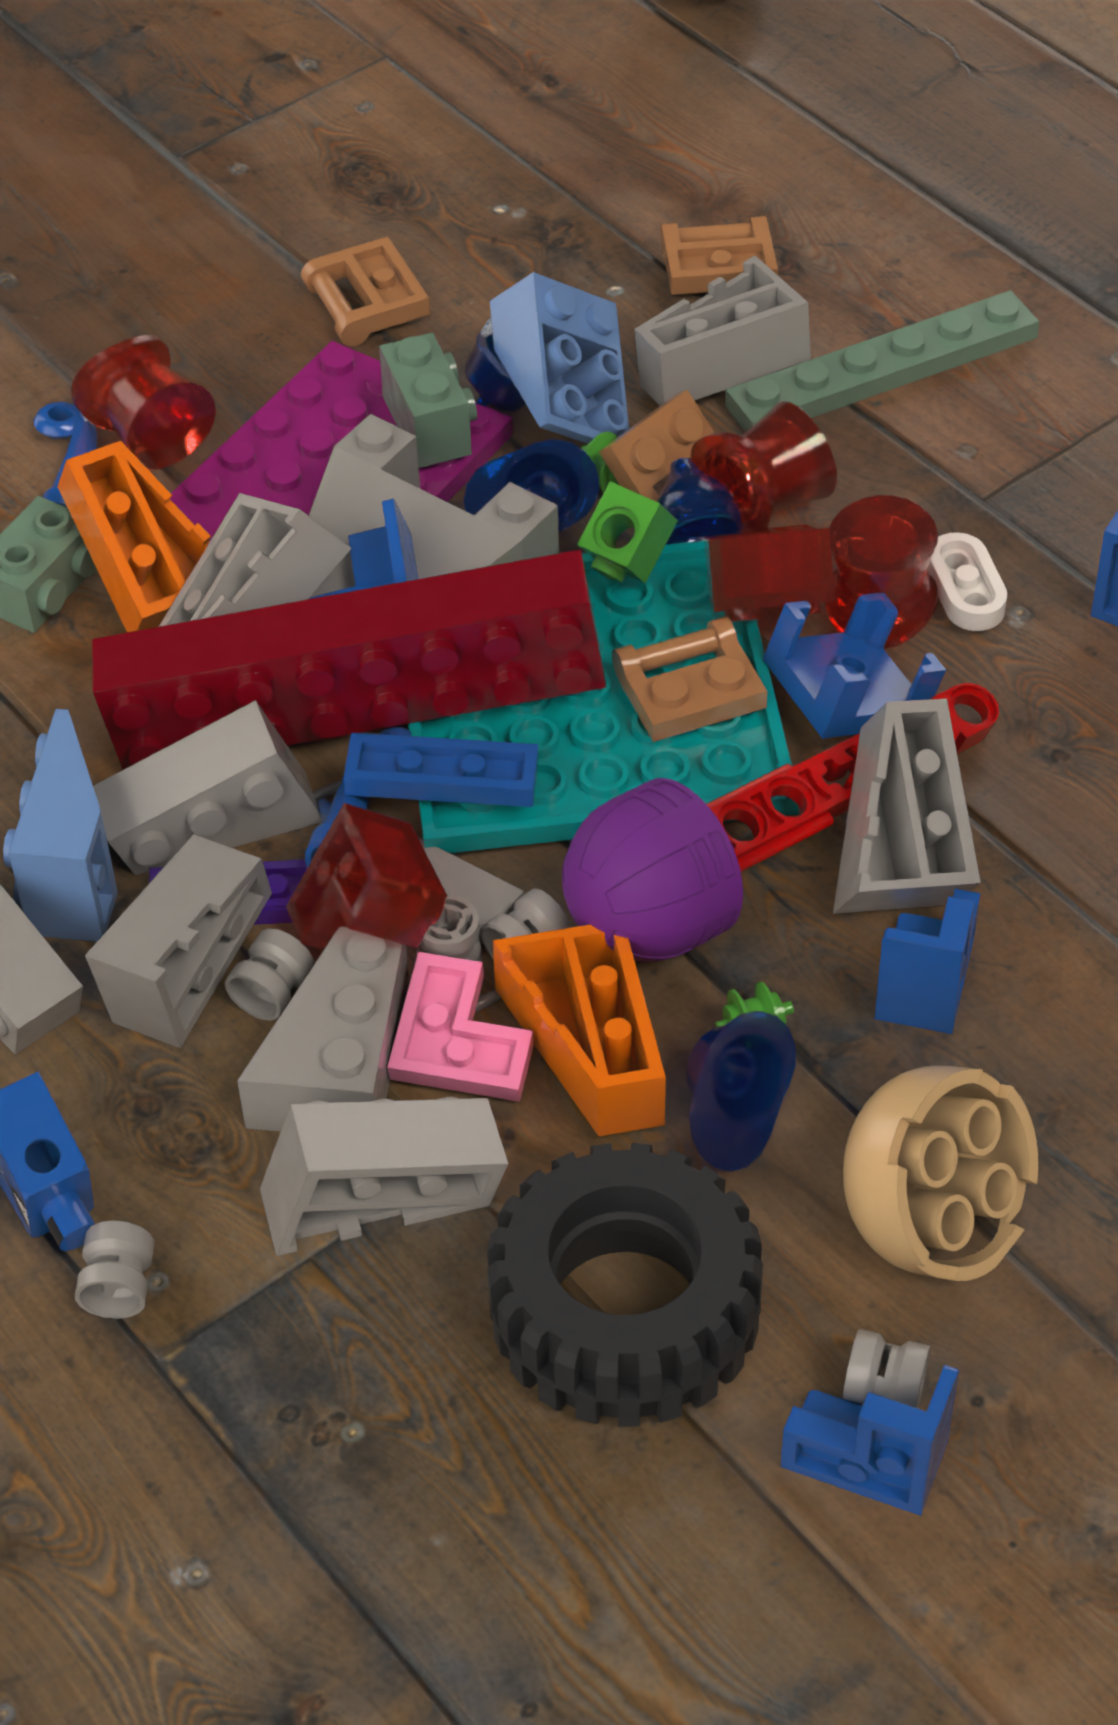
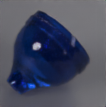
(698, 504)

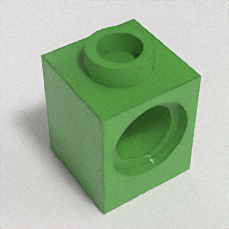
(614, 514)

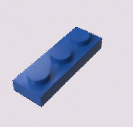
(441, 769)

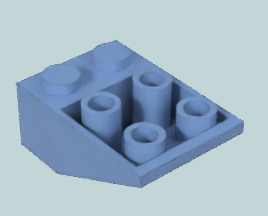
(562, 356)
(61, 843)

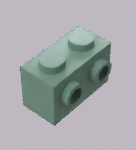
(427, 399)
(40, 563)

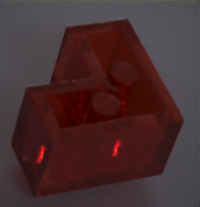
(769, 569)
(368, 879)

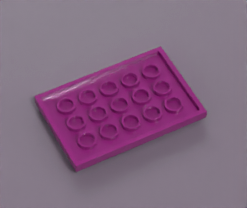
(291, 438)

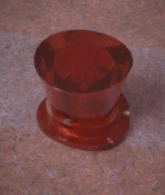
(144, 401)
(771, 464)
(884, 548)

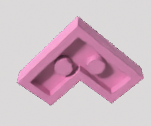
(443, 1045)

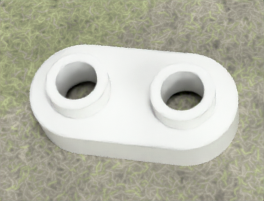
(968, 582)

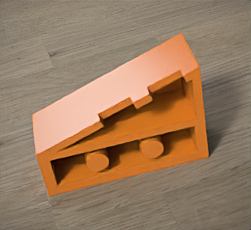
(131, 532)
(587, 1022)

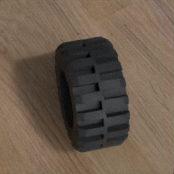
(635, 1361)

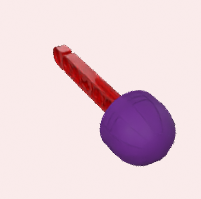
(671, 874)

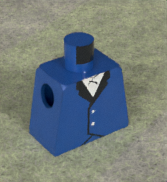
(43, 1165)

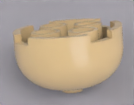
(931, 1158)

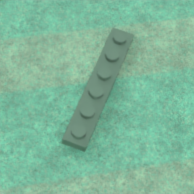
(888, 360)

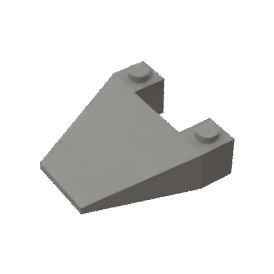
(382, 464)

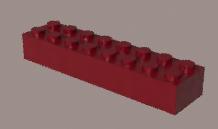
(357, 657)

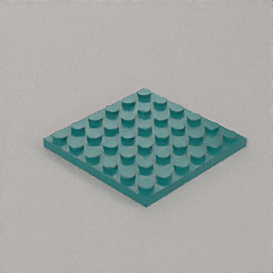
(595, 740)

